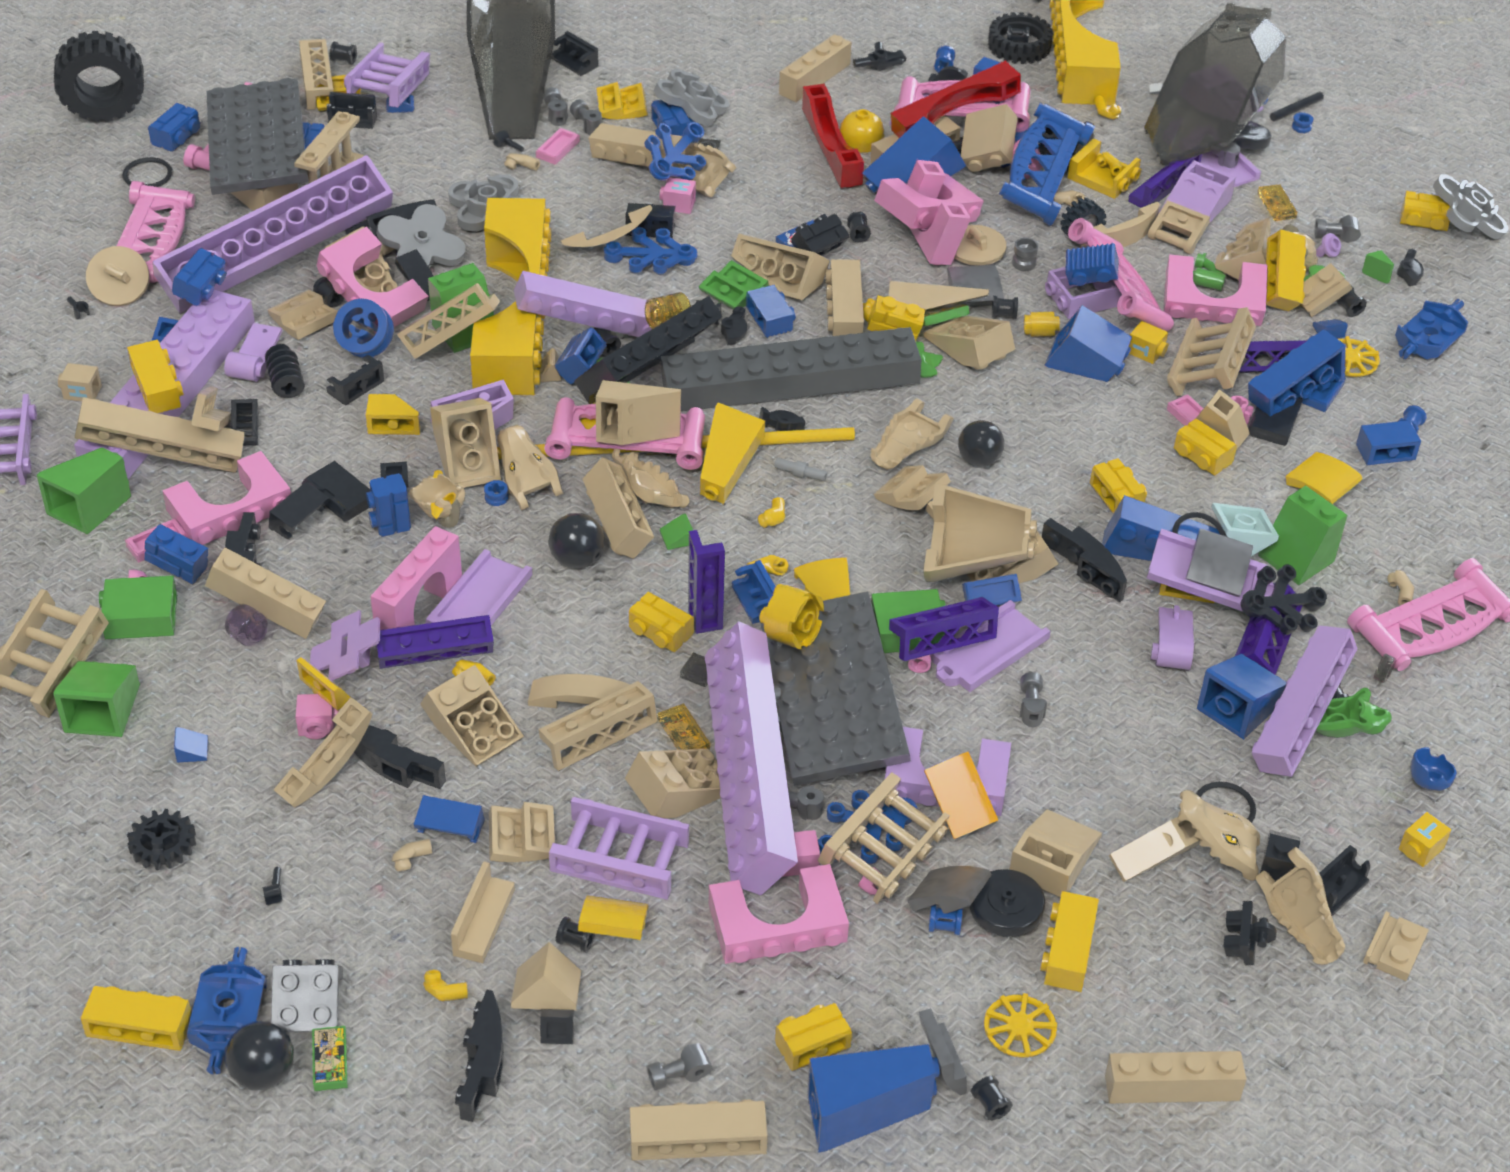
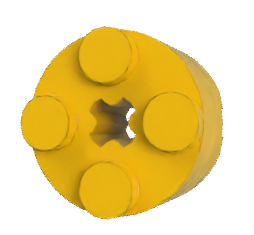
(792, 616)

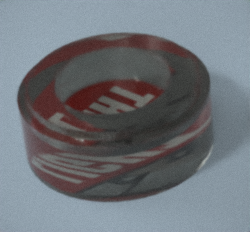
(1385, 668)

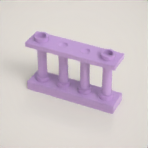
(399, 87)
(23, 431)
(613, 871)

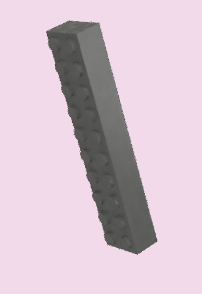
(793, 368)

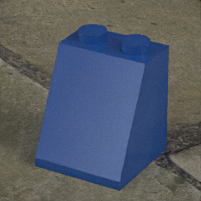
(1089, 347)
(1239, 694)

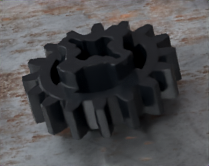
(161, 839)

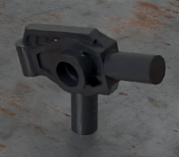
(880, 58)

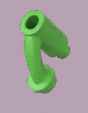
(1208, 278)

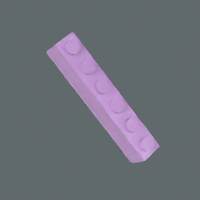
(581, 304)
(1304, 700)

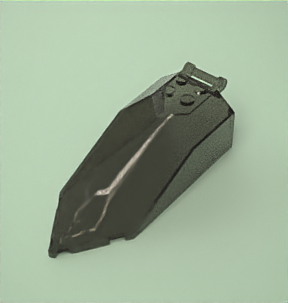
(1216, 83)

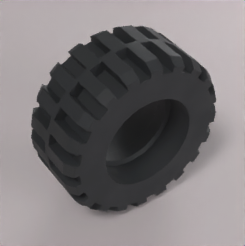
(98, 51)

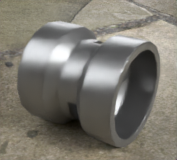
(1025, 252)

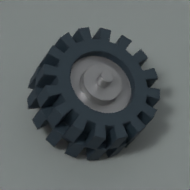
(1085, 209)

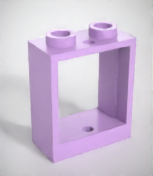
(1102, 299)

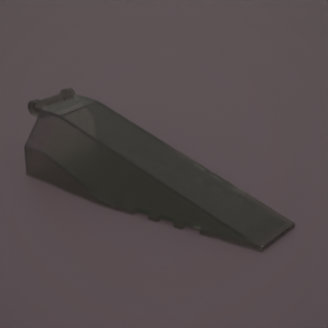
(511, 61)

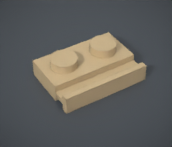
(1324, 289)
(1396, 946)

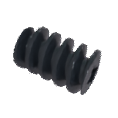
(284, 371)

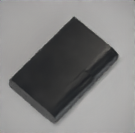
(1275, 427)
(344, 490)

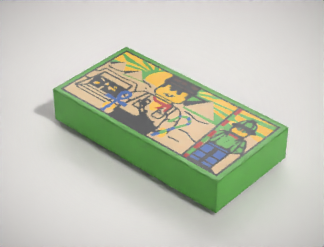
(945, 313)
(329, 1058)

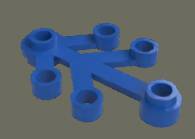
(661, 167)
(653, 253)
(874, 830)

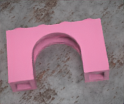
(919, 210)
(951, 220)
(355, 251)
(1186, 301)
(208, 521)
(431, 563)
(748, 938)

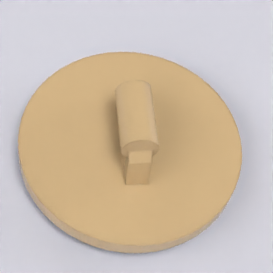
(981, 246)
(117, 276)

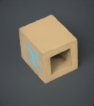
(79, 382)

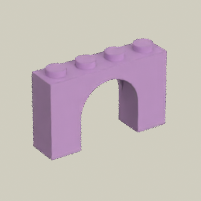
(991, 768)

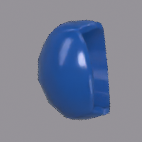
(1432, 771)

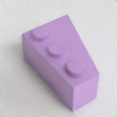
(496, 393)

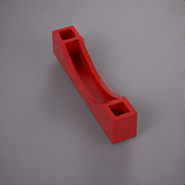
(988, 85)
(843, 160)

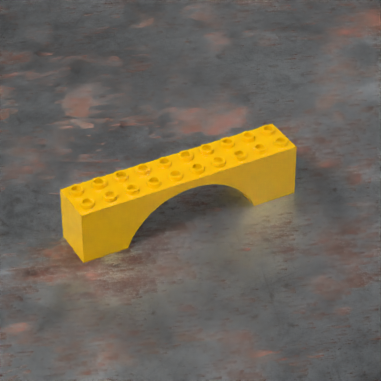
(1083, 60)
(511, 340)

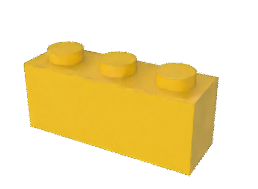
(1285, 270)
(155, 376)
(1069, 941)
(136, 1017)

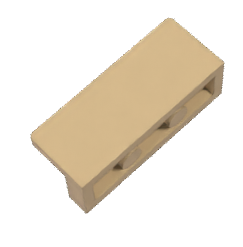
(481, 915)

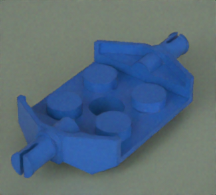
(1440, 321)
(214, 1025)

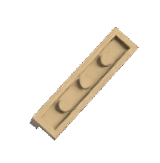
(310, 67)
(449, 326)
(206, 415)
(599, 718)

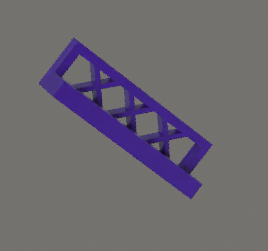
(1160, 184)
(1269, 348)
(705, 584)
(944, 618)
(1259, 639)
(435, 641)

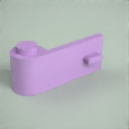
(250, 361)
(1175, 639)

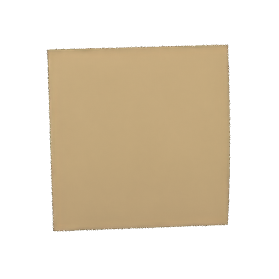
(303, 314)
(911, 488)
(521, 833)

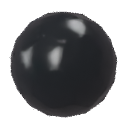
(981, 443)

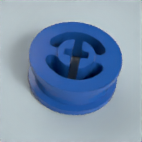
(363, 313)

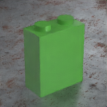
(899, 604)
(139, 607)

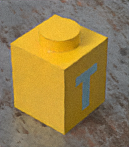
(1148, 342)
(1424, 839)

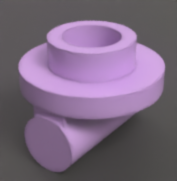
(1330, 246)

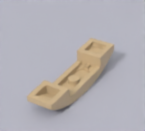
(1133, 229)
(580, 239)
(573, 689)
(329, 756)

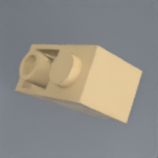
(1225, 417)

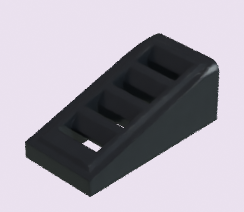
(241, 407)

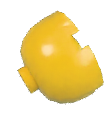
(862, 129)

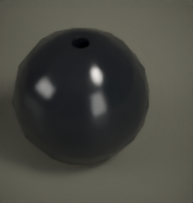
(576, 540)
(259, 1055)

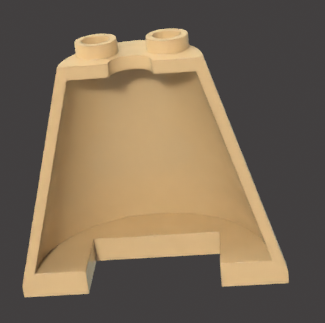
(976, 534)

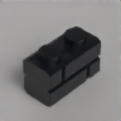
(821, 236)

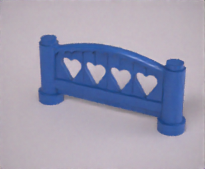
(1069, 133)

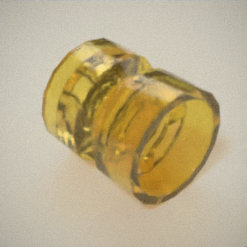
(663, 308)

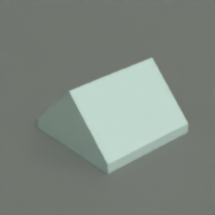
(1246, 525)

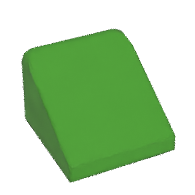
(1378, 266)
(676, 532)

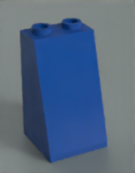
(920, 142)
(868, 1091)

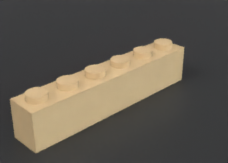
(158, 435)

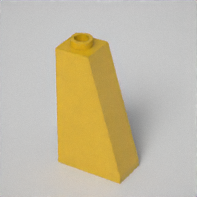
(729, 450)

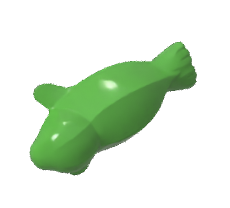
(1353, 715)

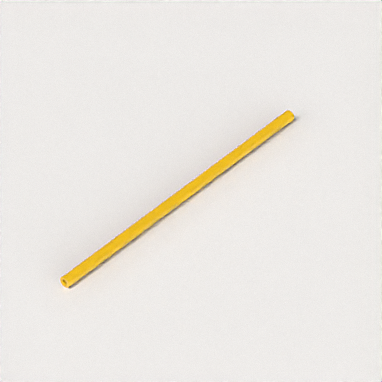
(770, 438)

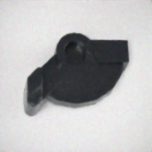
(949, 73)
(1410, 268)
(734, 326)
(782, 420)

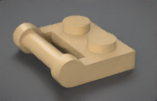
(1181, 220)

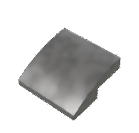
(977, 277)
(1219, 562)
(949, 887)
(944, 1051)

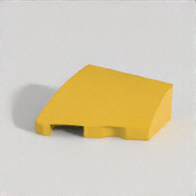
(825, 577)

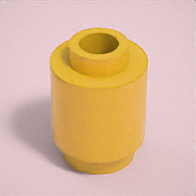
(1041, 324)

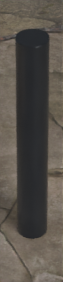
(1296, 106)

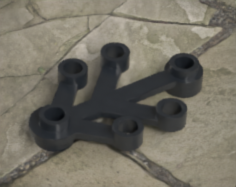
(1256, 604)

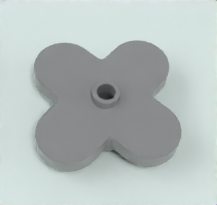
(698, 100)
(472, 198)
(1470, 206)
(424, 234)

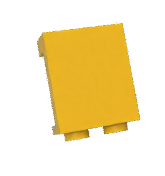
(1087, 171)

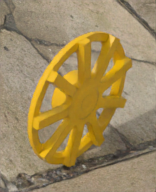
(1354, 357)
(1020, 1025)

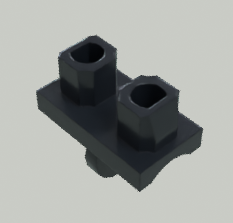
(1250, 933)

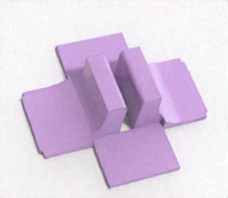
(347, 655)

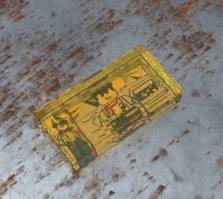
(1277, 202)
(683, 728)

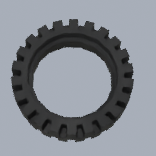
(1020, 51)

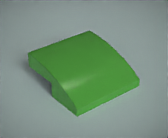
(732, 284)

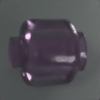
(246, 625)

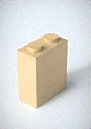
(989, 138)

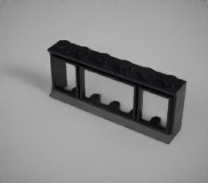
(648, 348)

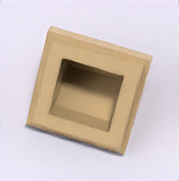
(547, 369)

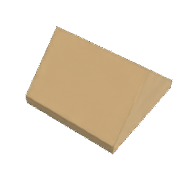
(546, 981)

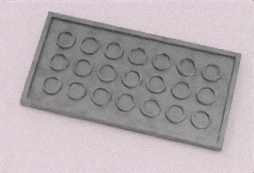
(255, 136)
(838, 696)

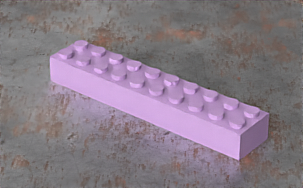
(284, 226)
(196, 350)
(750, 759)

